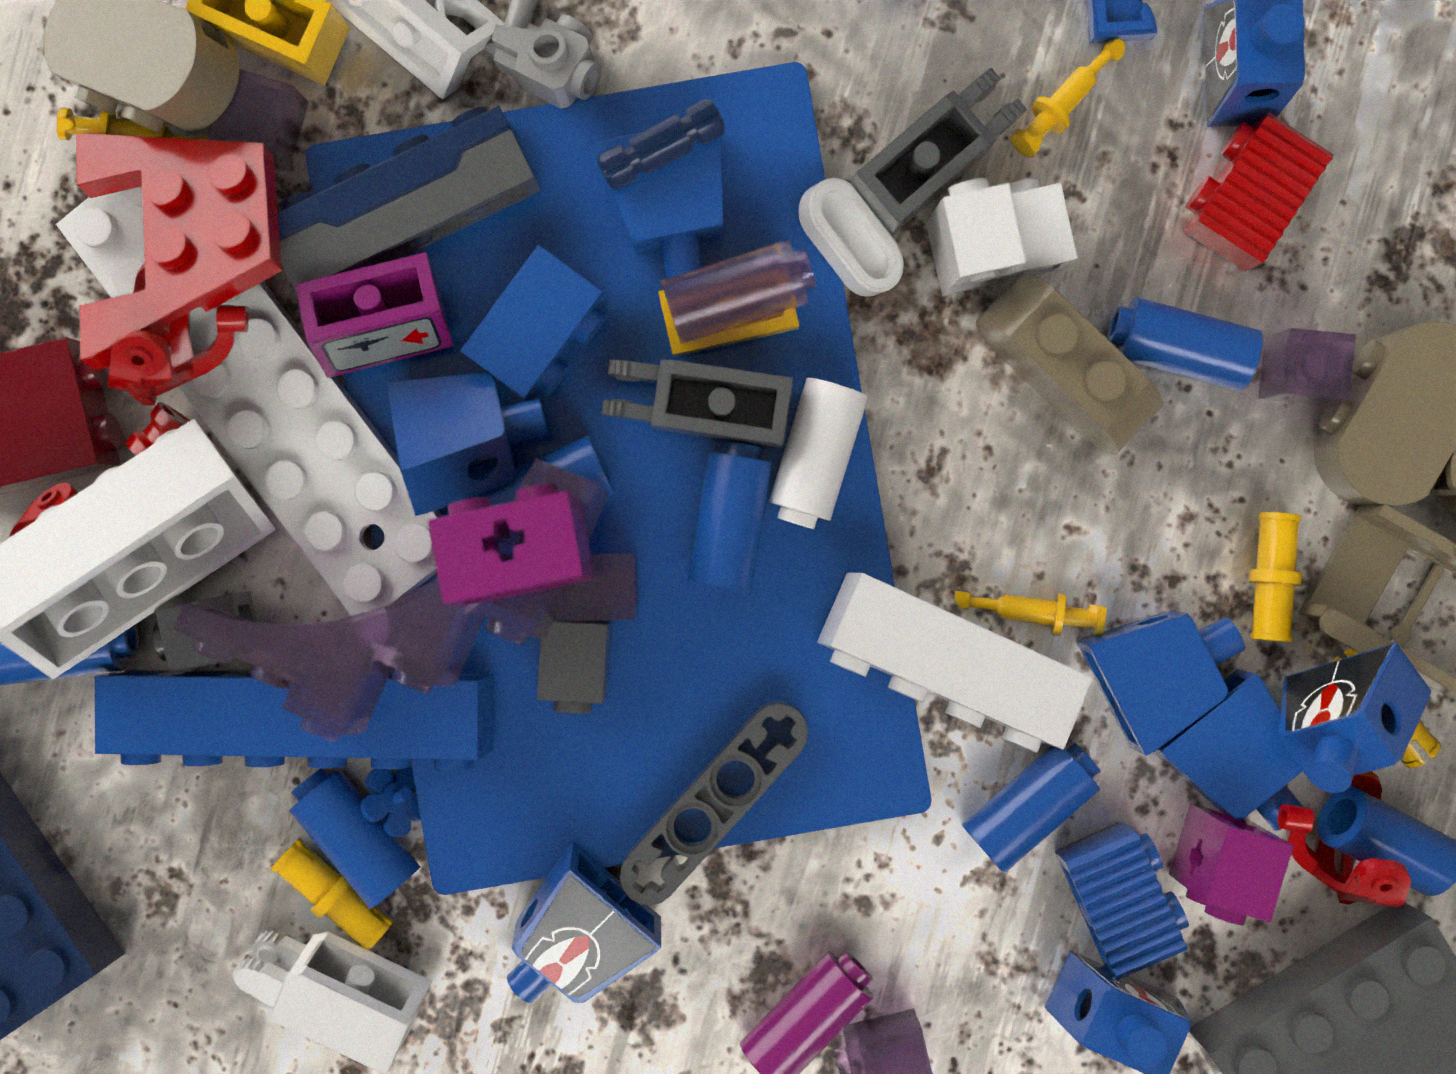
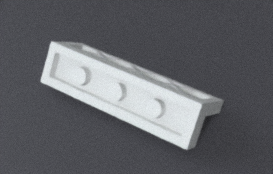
(423, 37)

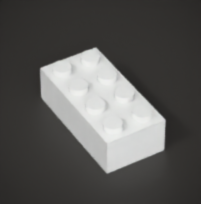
(123, 549)

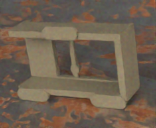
(1359, 574)

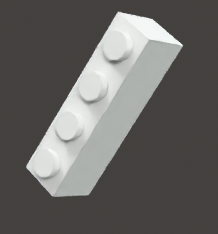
(955, 661)

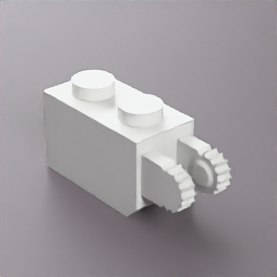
(335, 994)

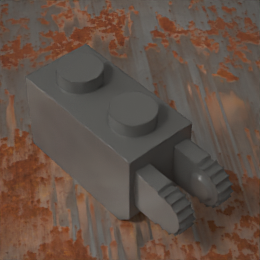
(932, 153)
(707, 401)

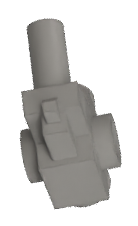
(546, 60)

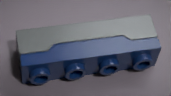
(406, 200)

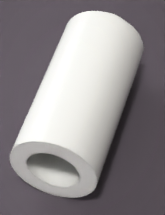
(817, 452)

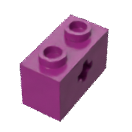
(469, 554)
(1230, 865)

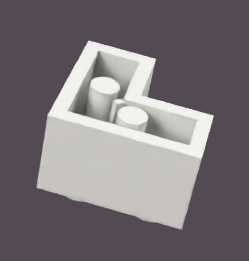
(999, 233)

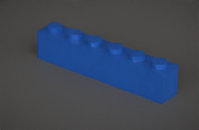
(237, 715)

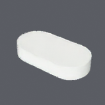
(851, 237)

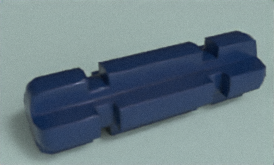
(661, 144)

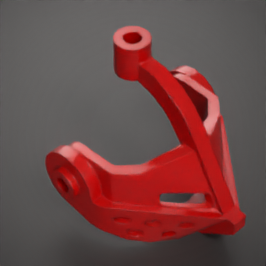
(148, 368)
(1365, 881)

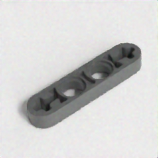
(720, 807)

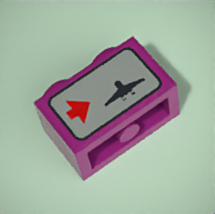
(374, 315)

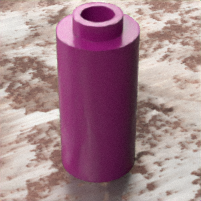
(809, 1016)

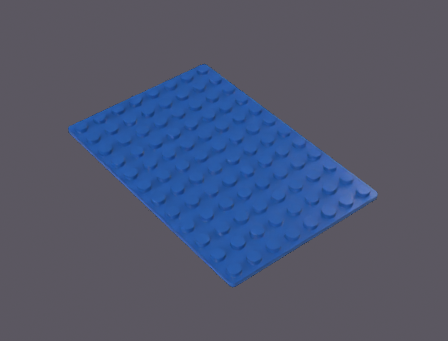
(697, 651)

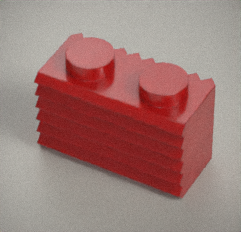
(1256, 191)

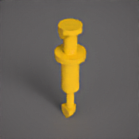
(1053, 111)
(107, 124)
(1038, 611)

